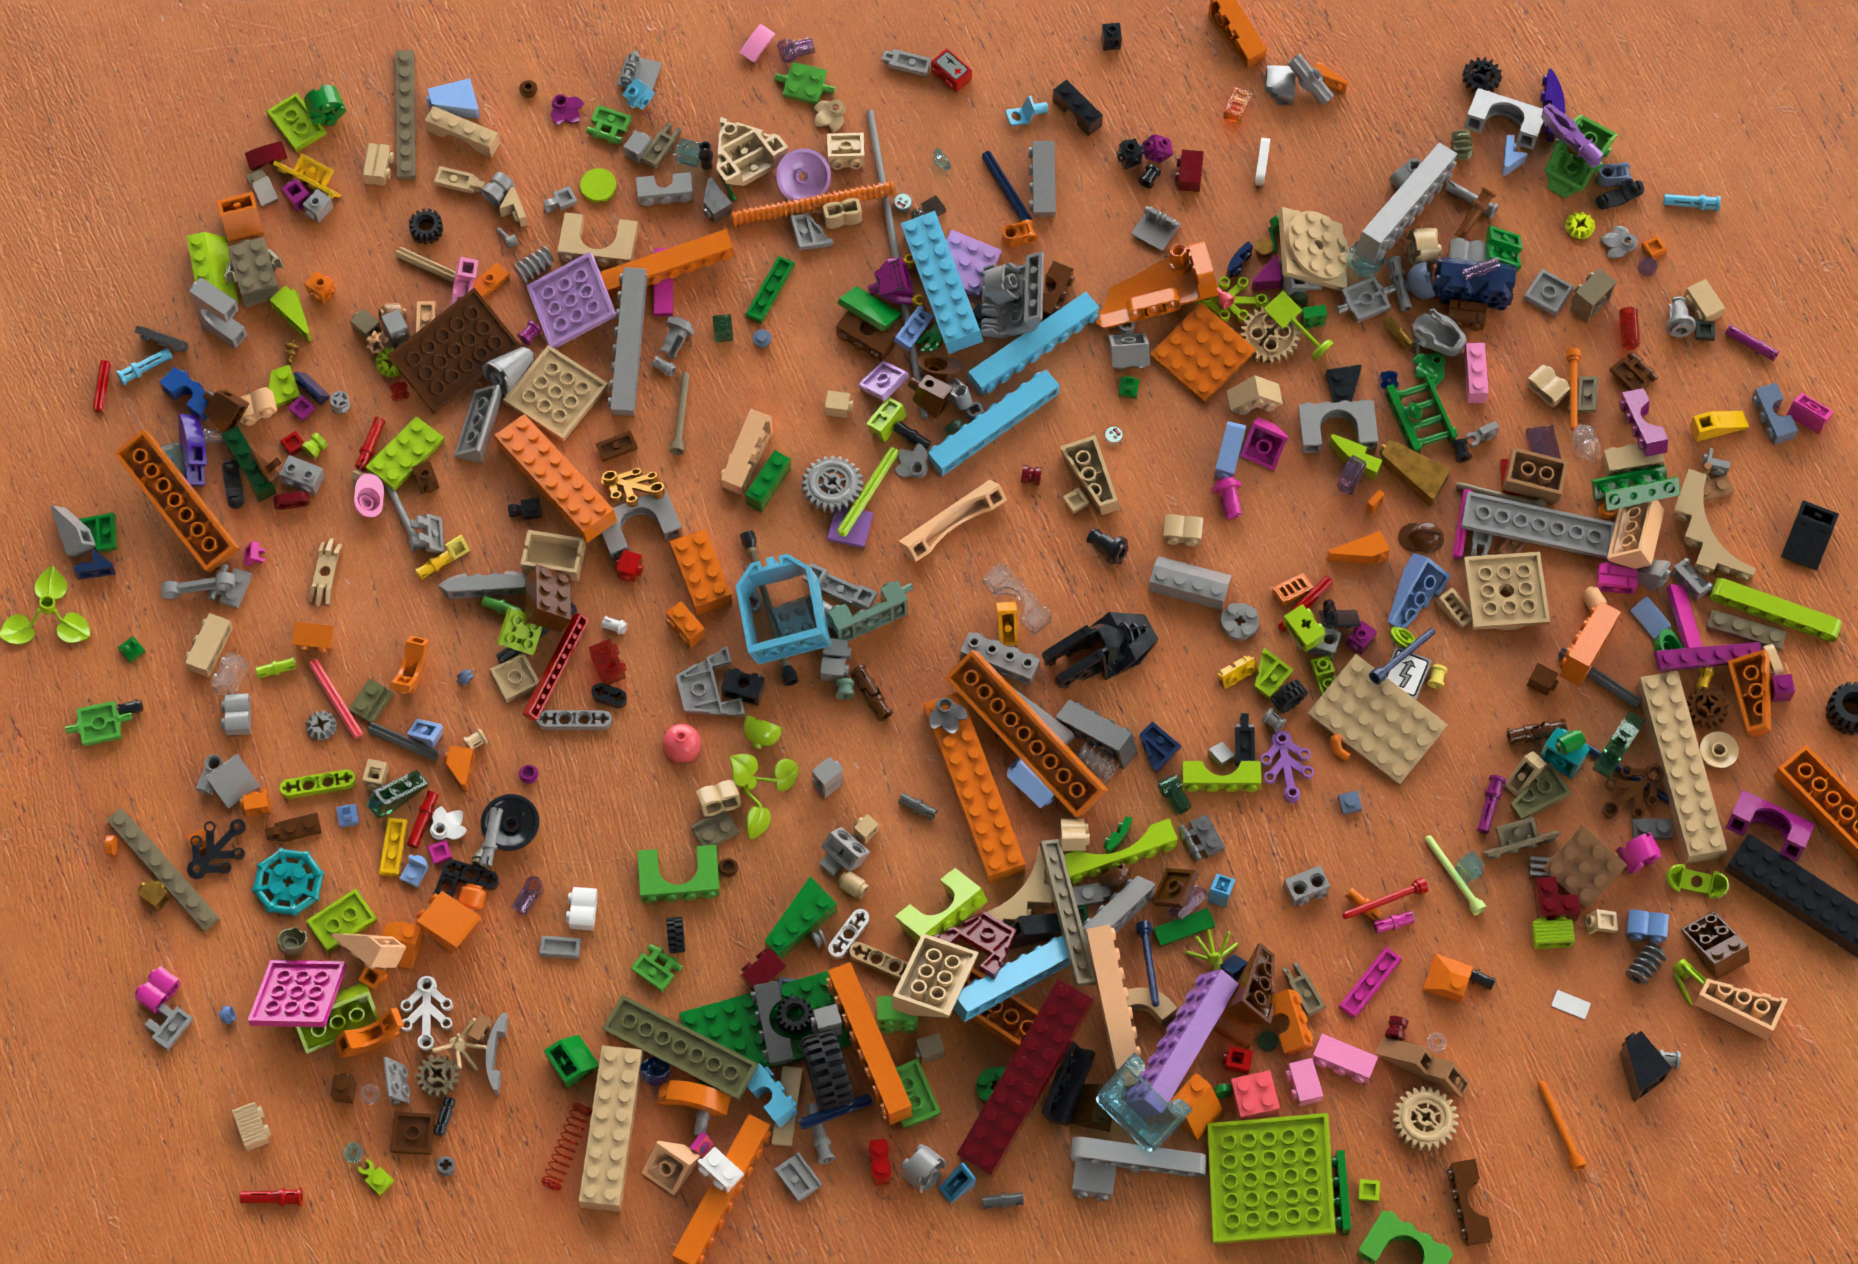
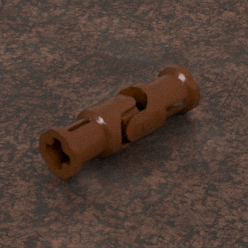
(870, 691)
(1539, 731)

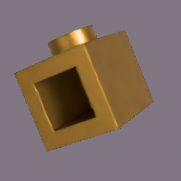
(154, 894)

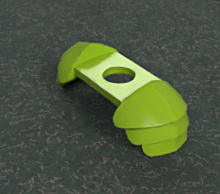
(1713, 885)

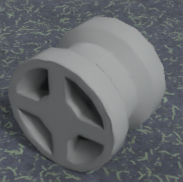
(338, 398)

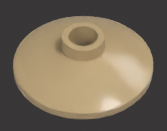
(1725, 744)

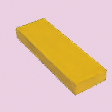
(393, 847)

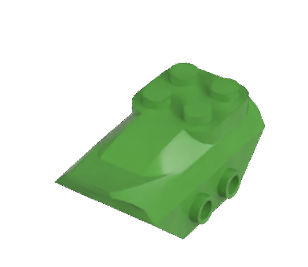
(1571, 174)

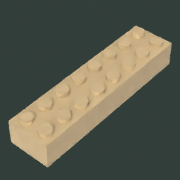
(611, 1129)

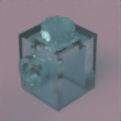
(687, 152)
(1470, 867)

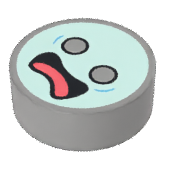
(902, 202)

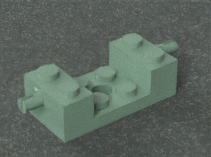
(892, 607)

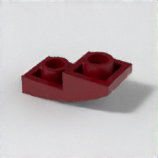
(265, 155)

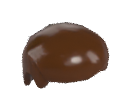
(1117, 876)

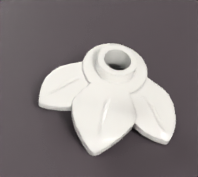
(449, 822)

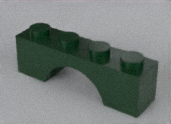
(240, 451)

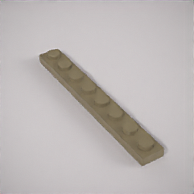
(405, 114)
(163, 869)
(1067, 913)

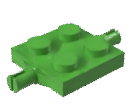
(805, 83)
(99, 723)

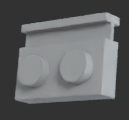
(798, 1177)

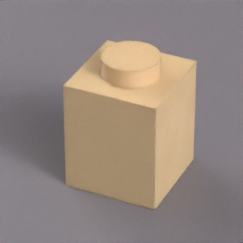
(838, 404)

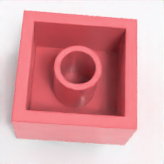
(1254, 1096)

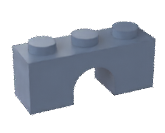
(1778, 428)

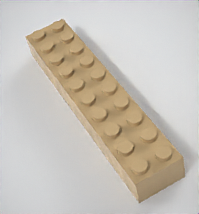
(1683, 767)

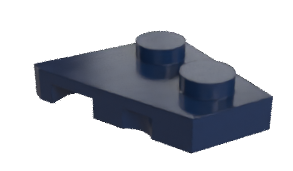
(1158, 746)

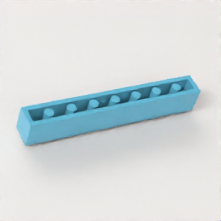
(1033, 344)
(993, 422)
(1012, 978)

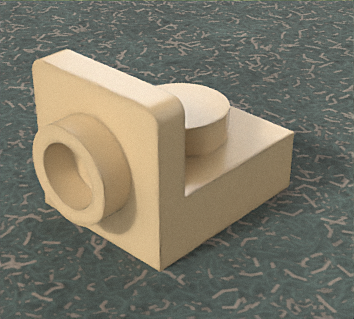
(1601, 921)

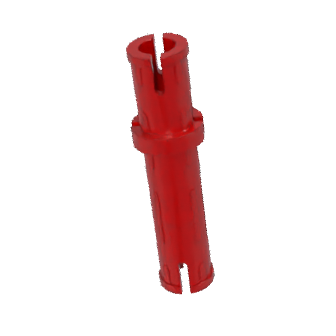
(367, 450)
(425, 812)

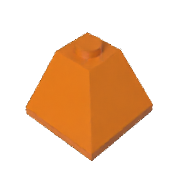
(410, 936)
(1447, 978)

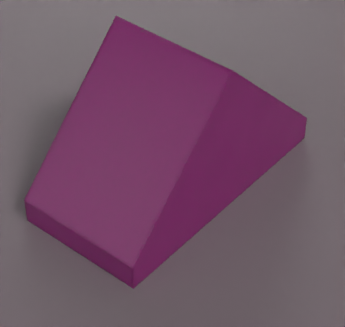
(1269, 276)

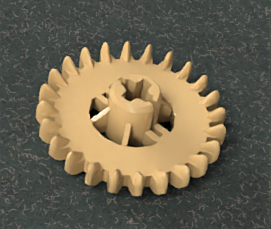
(1410, 1105)

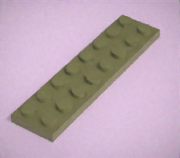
(680, 1047)

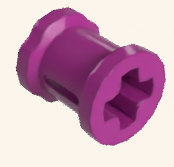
(529, 332)

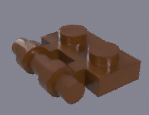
(1630, 376)

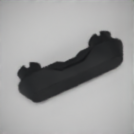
(1620, 195)
(233, 483)

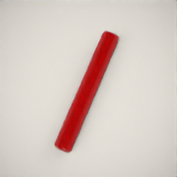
(1311, 597)

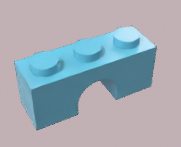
(780, 1107)

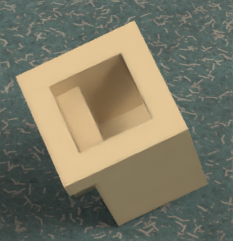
(373, 769)

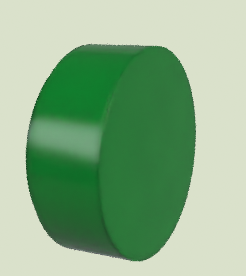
(1223, 1091)

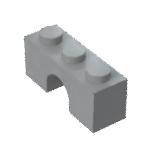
(678, 191)

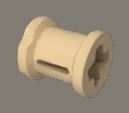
(475, 739)

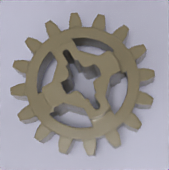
(432, 1081)

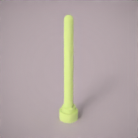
(1476, 906)

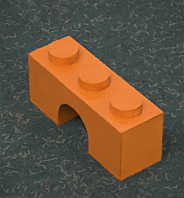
(1297, 1036)

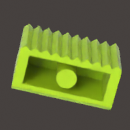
(1552, 933)

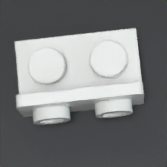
(720, 1170)

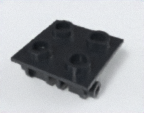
(1335, 618)

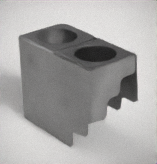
(1281, 84)

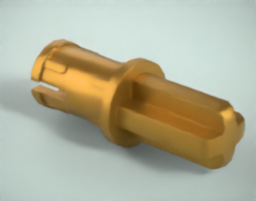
(1398, 332)

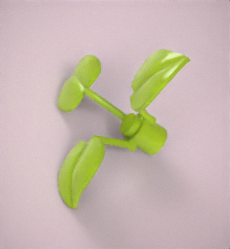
(48, 588)
(742, 769)

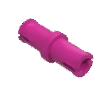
(1393, 922)

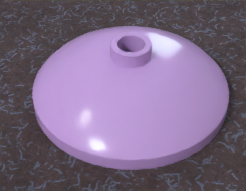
(811, 165)

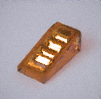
(1233, 115)

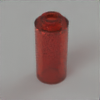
(1629, 328)

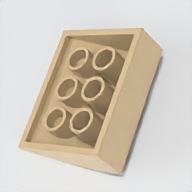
(933, 978)

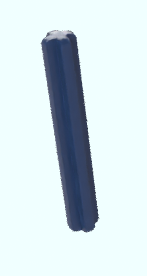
(823, 1116)

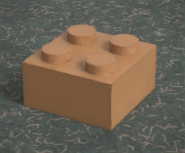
(477, 1032)

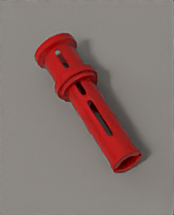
(281, 1196)

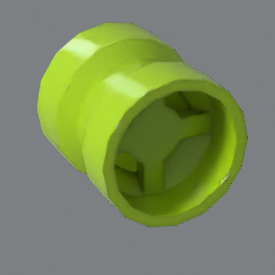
(314, 445)

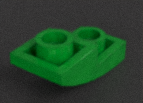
(1117, 838)

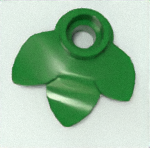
(1427, 365)

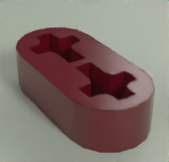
(291, 500)

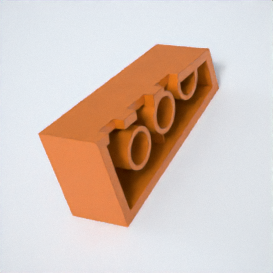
(1237, 31)
(1753, 690)

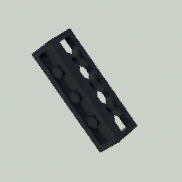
(1069, 1085)

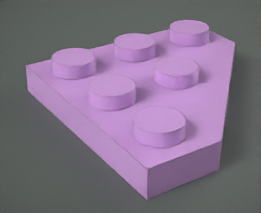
(970, 258)

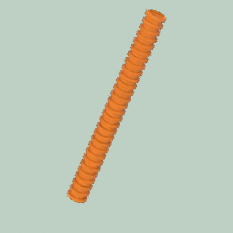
(812, 203)

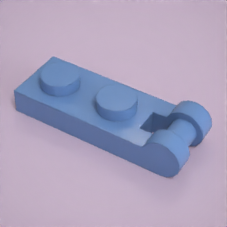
(913, 328)

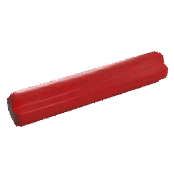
(101, 386)

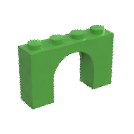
(703, 884)
(1390, 1229)

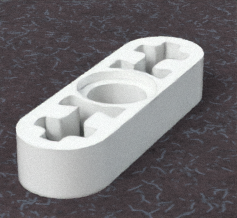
(1262, 161)
(847, 926)

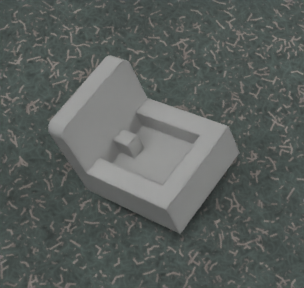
(1719, 467)

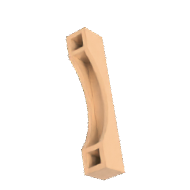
(979, 501)

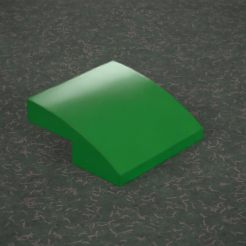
(1504, 246)

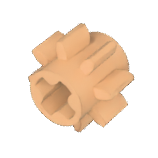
(379, 337)

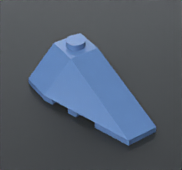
(1418, 585)

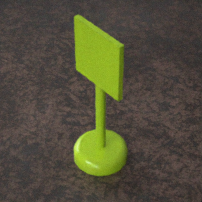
(1283, 311)

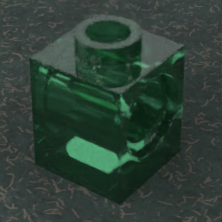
(723, 328)

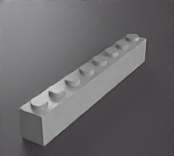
(628, 341)

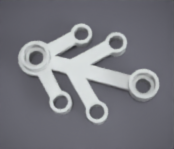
(425, 1010)

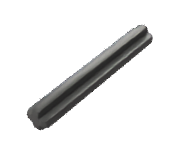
(403, 741)

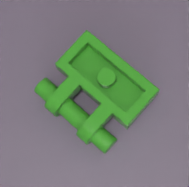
(611, 120)
(653, 972)

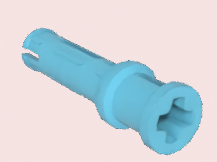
(1701, 202)
(134, 370)

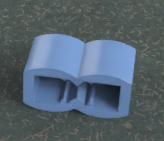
(1647, 926)

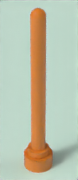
(1573, 356)
(1576, 1161)

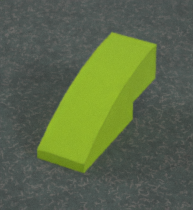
(1345, 449)

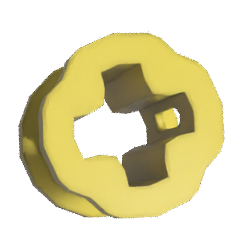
(1437, 676)

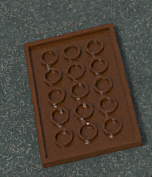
(452, 349)

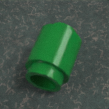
(1570, 742)

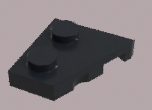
(1343, 382)

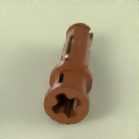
(1479, 206)

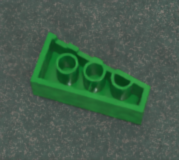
(805, 914)

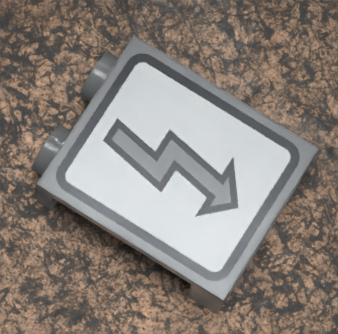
(1410, 672)

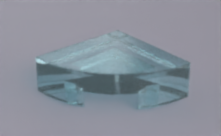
(941, 160)

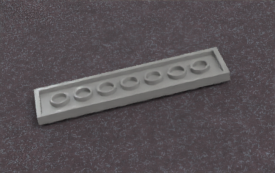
(1537, 525)

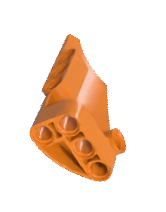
(1162, 287)

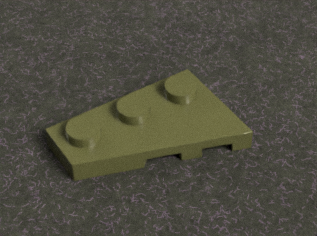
(1541, 794)

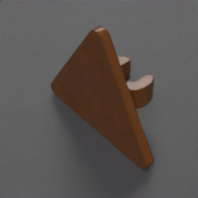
(267, 469)

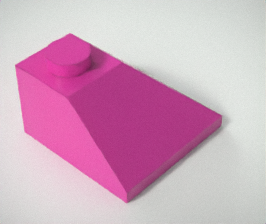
(1264, 443)

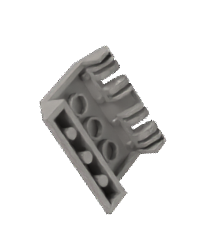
(1020, 314)

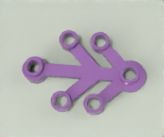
(1286, 763)

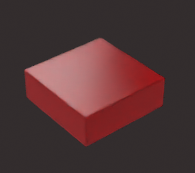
(292, 443)

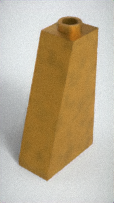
(1415, 470)

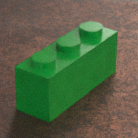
(768, 481)

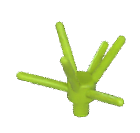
(1214, 958)

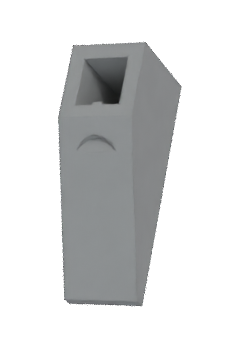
(73, 533)

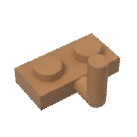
(1716, 487)

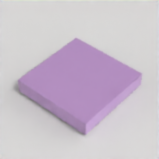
(883, 380)

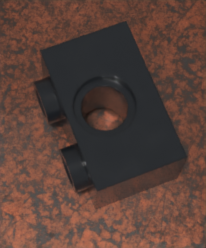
(750, 694)

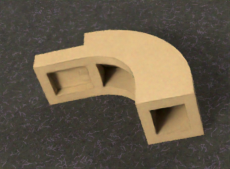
(1140, 1000)

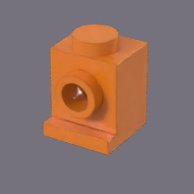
(255, 803)

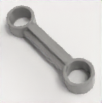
(222, 581)

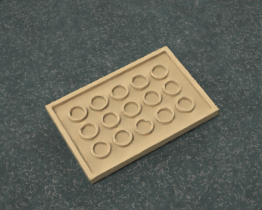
(1377, 720)

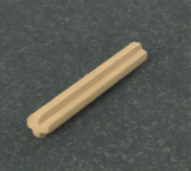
(425, 263)

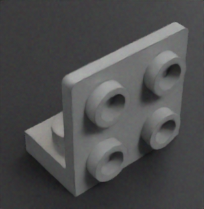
(794, 616)

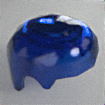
(655, 1071)

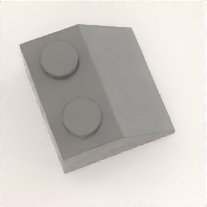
(1129, 350)

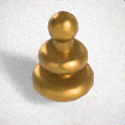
(291, 353)

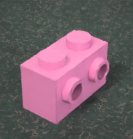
(1304, 1082)

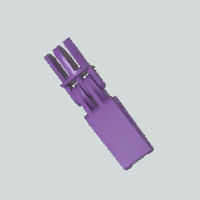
(1566, 131)

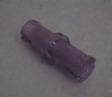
(1481, 268)

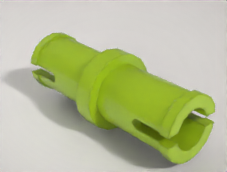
(276, 668)

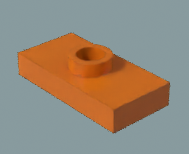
(490, 280)

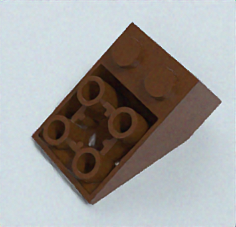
(1716, 945)

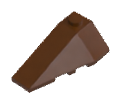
(1254, 993)

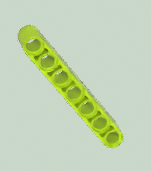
(1776, 609)

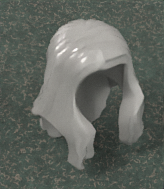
(1439, 333)

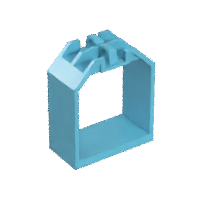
(791, 644)

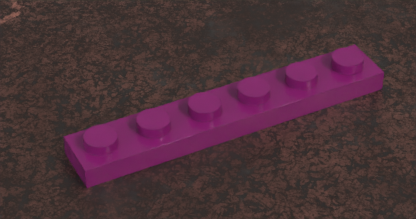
(1702, 656)

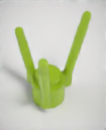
(1685, 970)

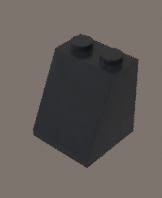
(1642, 1065)

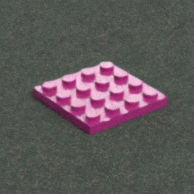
(297, 993)

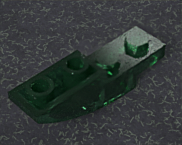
(1618, 744)

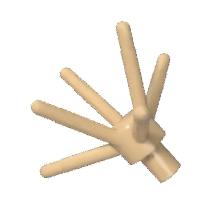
(459, 1045)

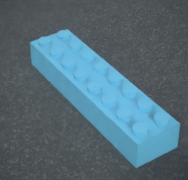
(942, 282)

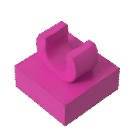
(251, 554)

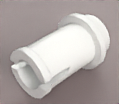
(614, 625)

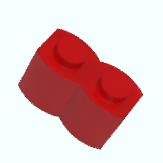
(879, 1161)

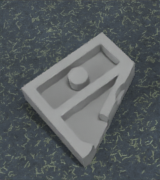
(808, 233)

